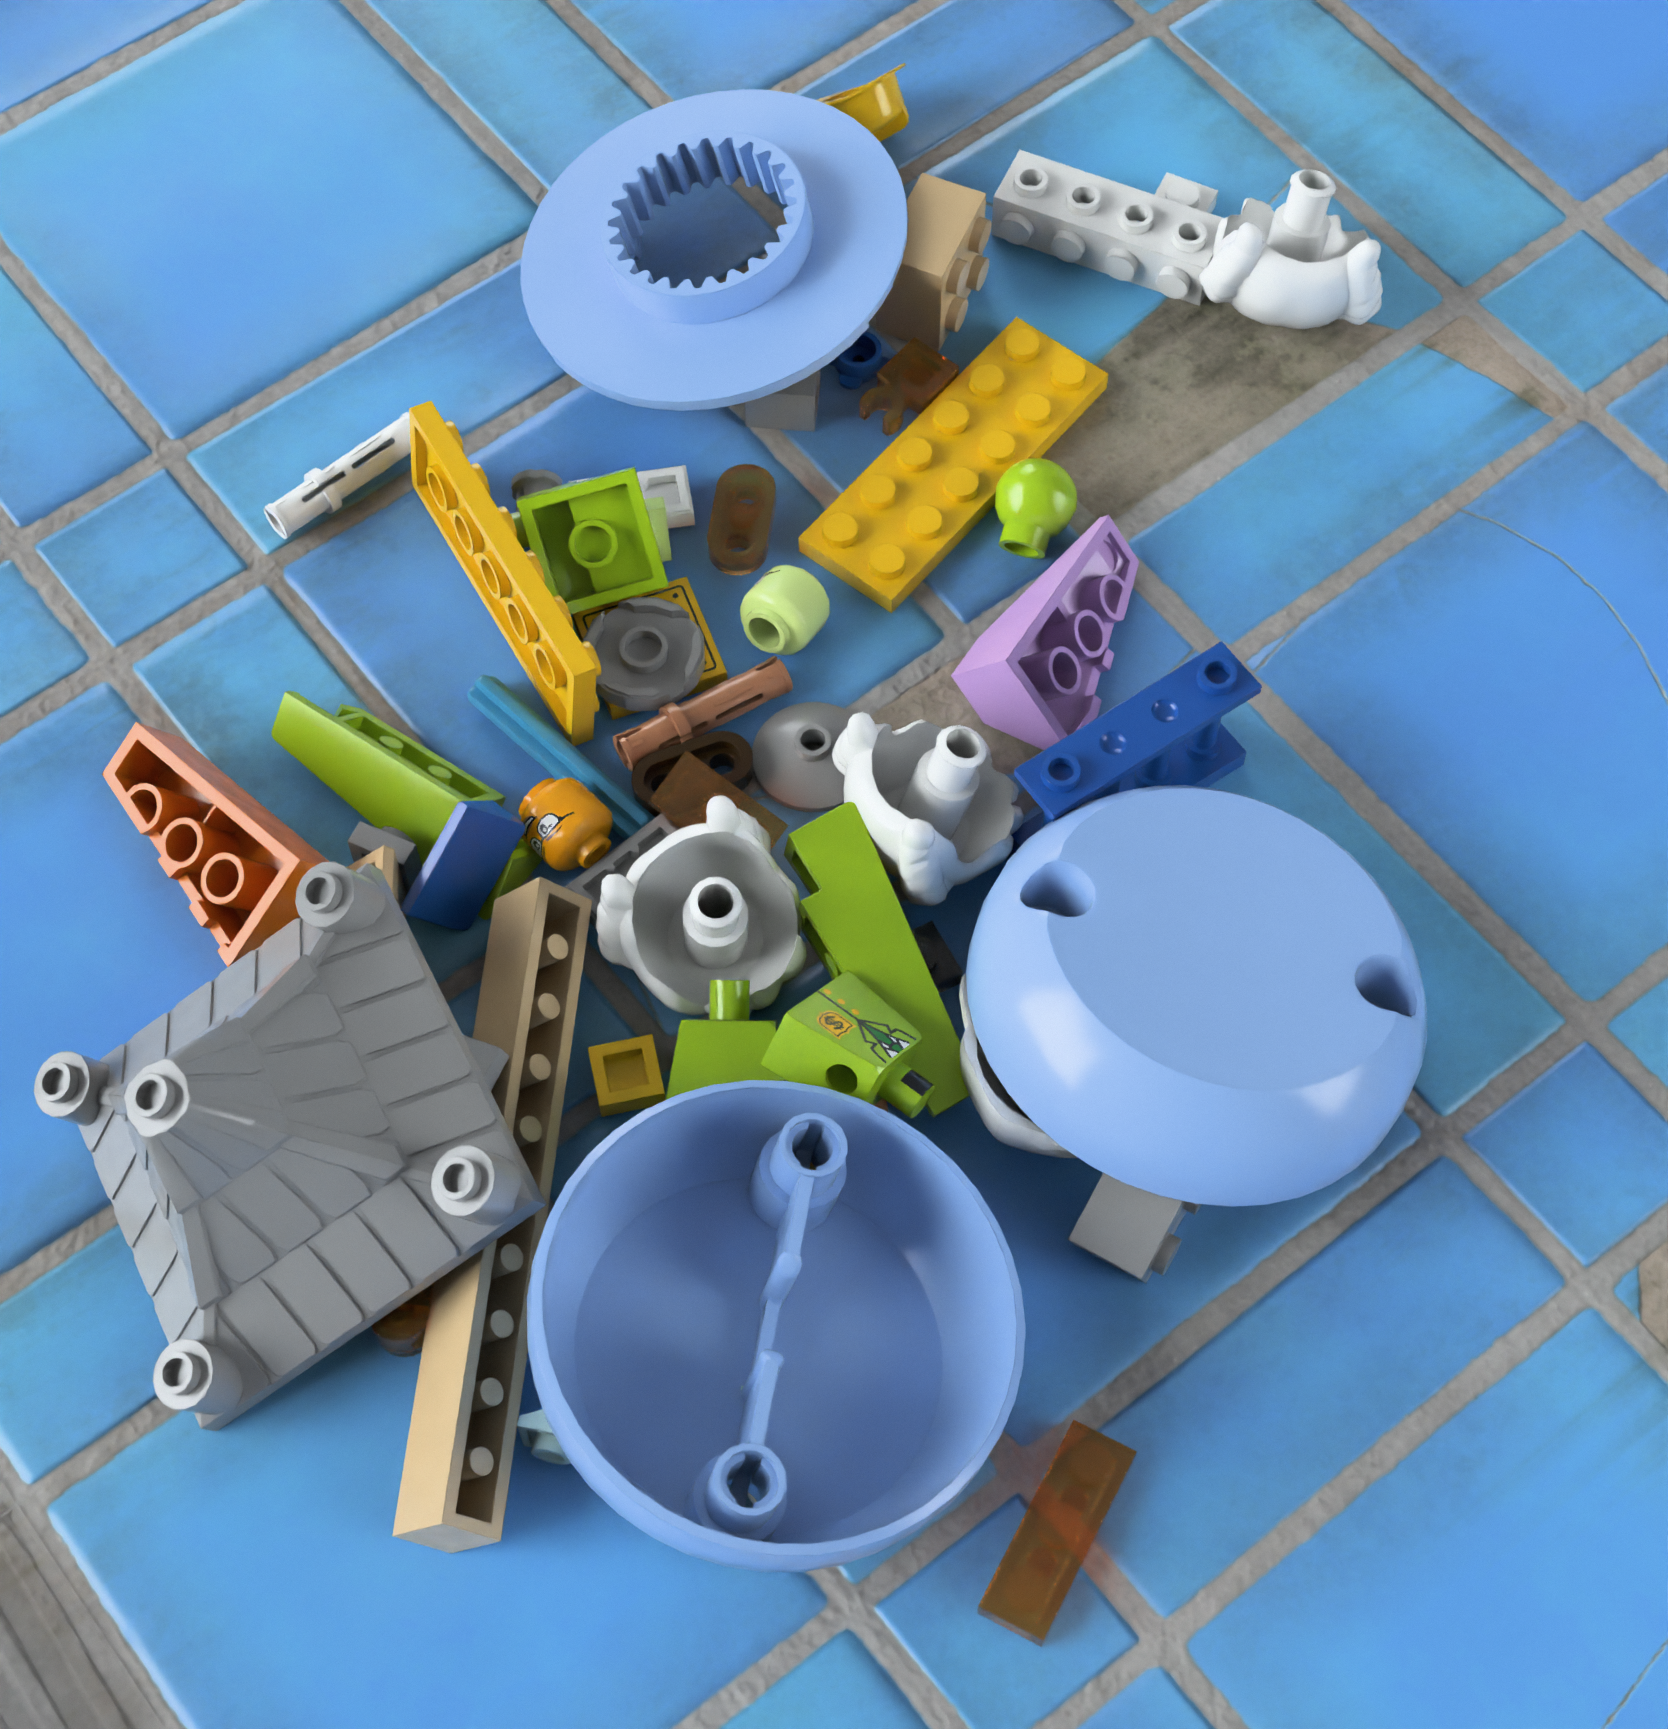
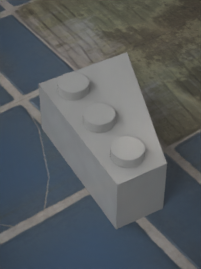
(1130, 1228)

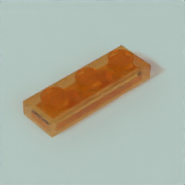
(1056, 1533)

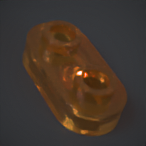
(741, 524)

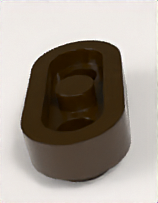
(713, 749)

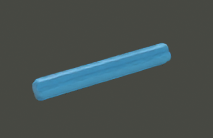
(555, 751)

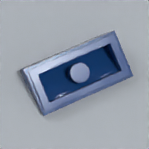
(464, 864)

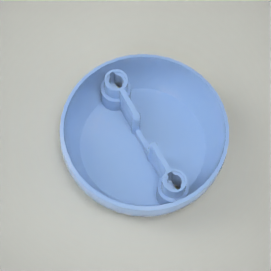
(1198, 995)
(844, 1298)

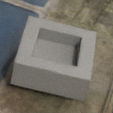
(369, 838)

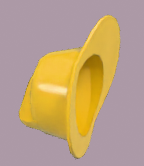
(874, 105)

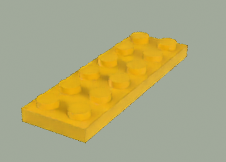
(948, 462)
(504, 574)

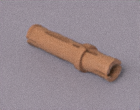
(704, 712)

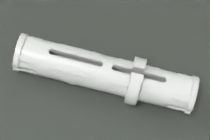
(327, 487)

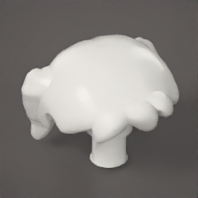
(1295, 262)
(928, 802)
(705, 911)

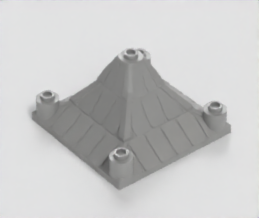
(295, 1147)

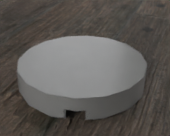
(646, 653)

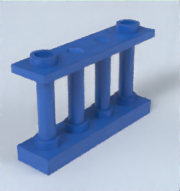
(1151, 739)

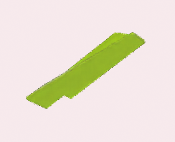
(389, 778)
(862, 929)

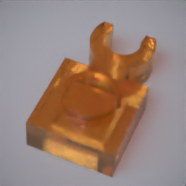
(908, 381)

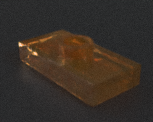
(692, 784)

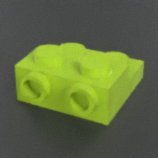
(592, 539)

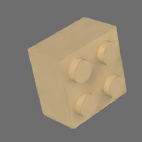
(938, 263)

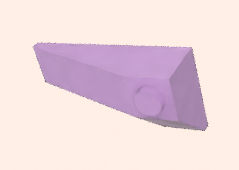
(1045, 653)

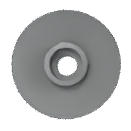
(792, 773)

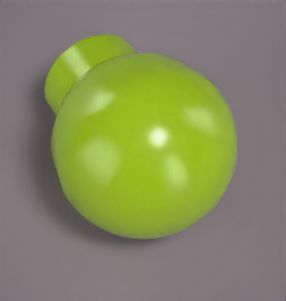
(1034, 504)

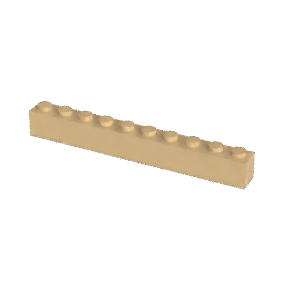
(478, 1312)

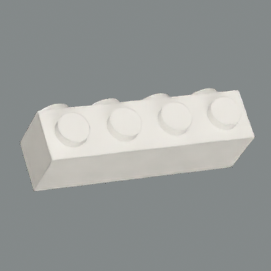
(1105, 226)

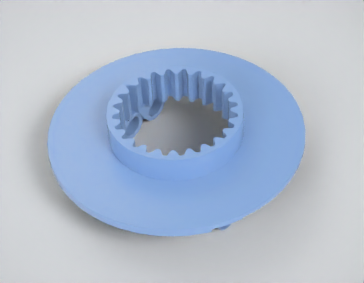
(757, 327)

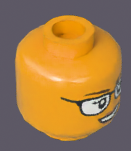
(566, 824)

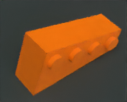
(212, 838)

